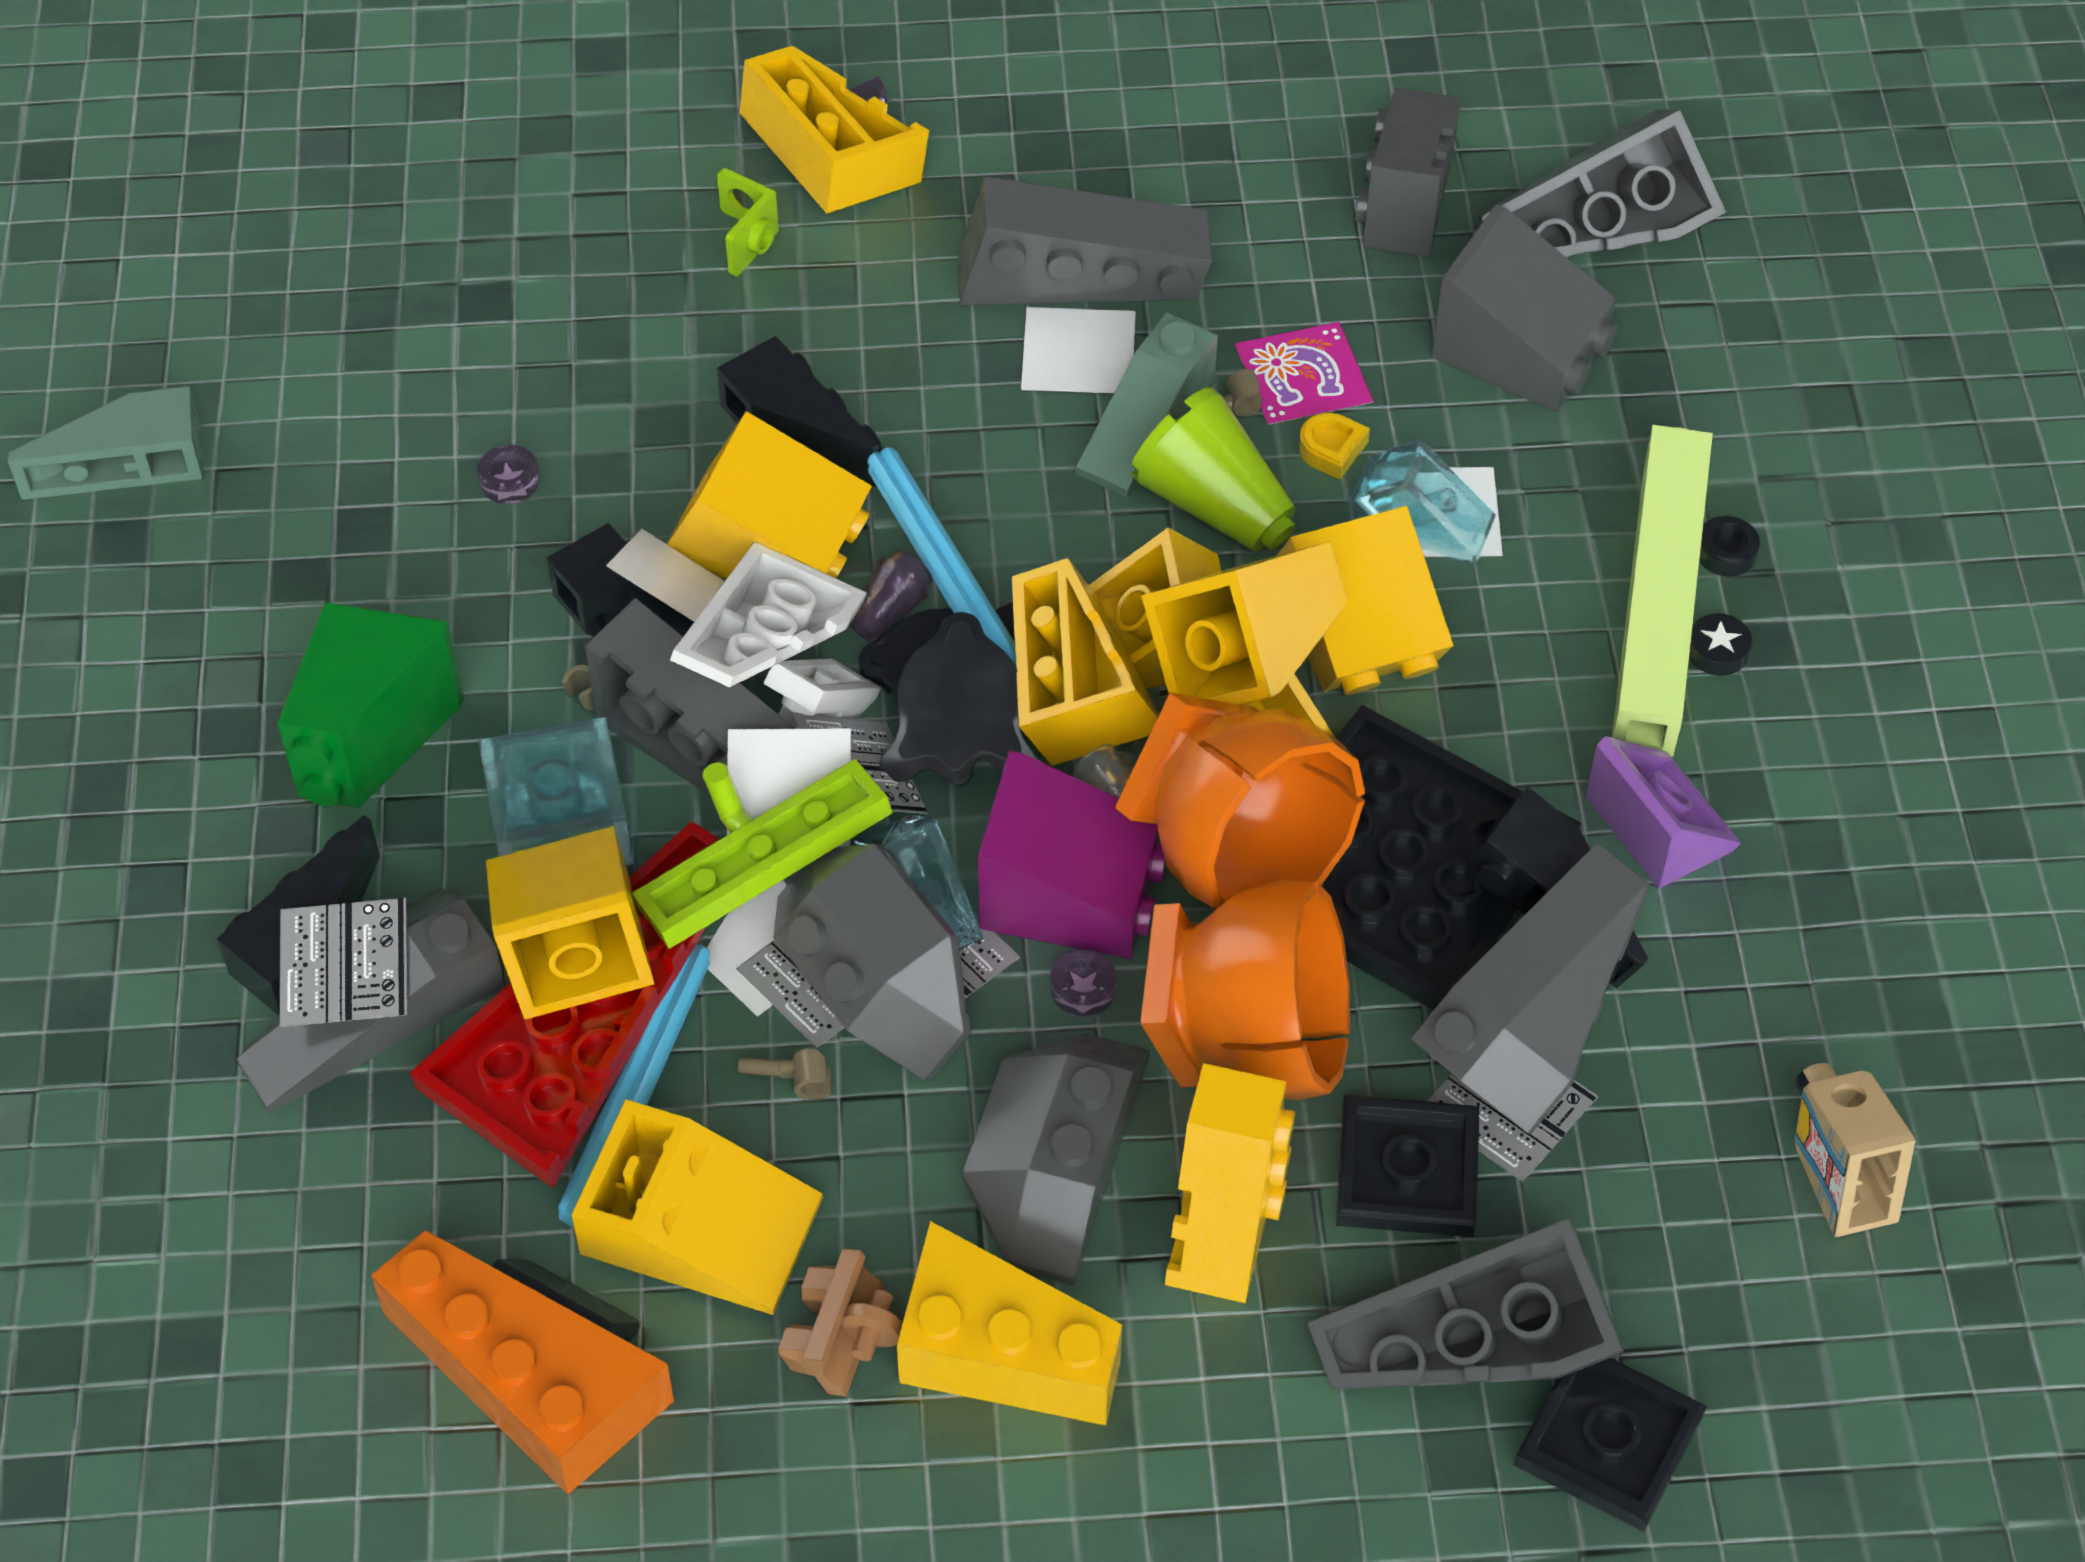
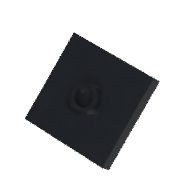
(1408, 1166)
(1611, 1439)

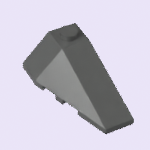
(1622, 190)
(447, 970)
(1531, 1000)
(1489, 1318)

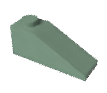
(1162, 374)
(121, 445)

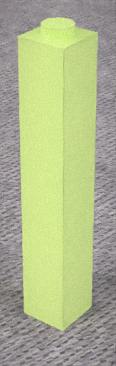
(1662, 589)

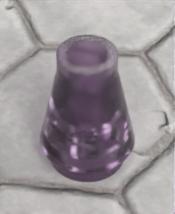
(892, 593)

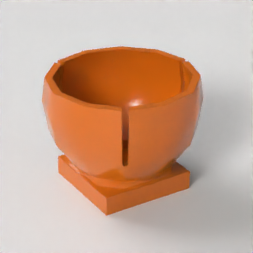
(1243, 796)
(1251, 987)

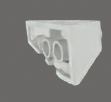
(764, 616)

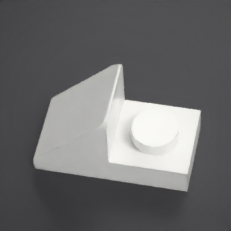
(820, 689)

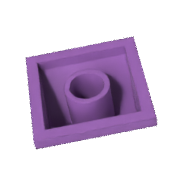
(1656, 811)

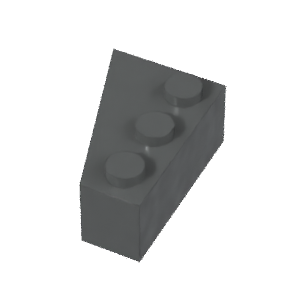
(1408, 171)

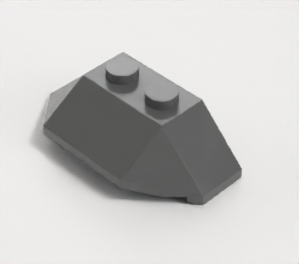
(877, 955)
(1052, 1149)

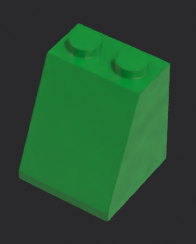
(365, 701)

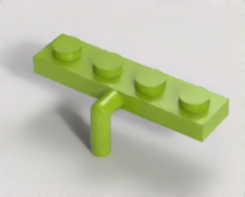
(758, 850)

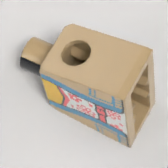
(1852, 1148)

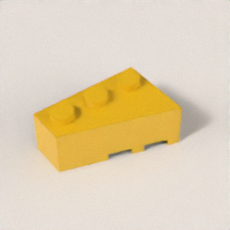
(827, 134)
(1072, 668)
(1229, 1180)
(1004, 1335)

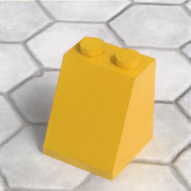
(774, 495)
(1391, 606)
(1247, 626)
(567, 923)

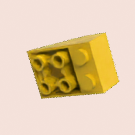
(693, 1209)

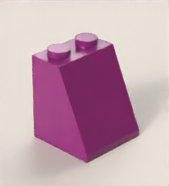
(1066, 863)

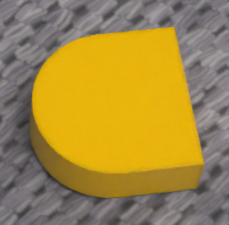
(1332, 443)

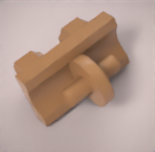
(849, 1323)

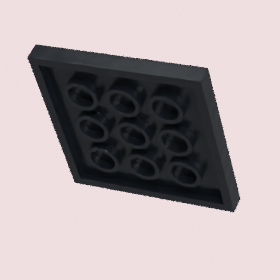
(1402, 882)

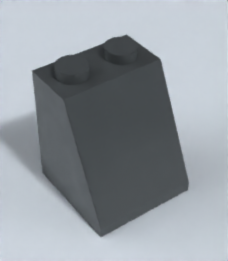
(1521, 313)

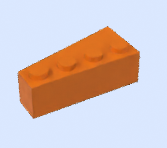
(527, 1362)

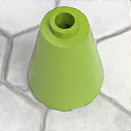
(1215, 473)

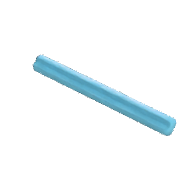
(935, 545)
(641, 1070)

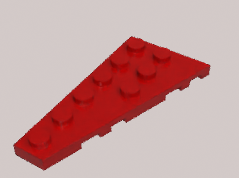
(545, 1077)

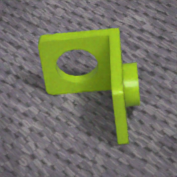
(756, 225)

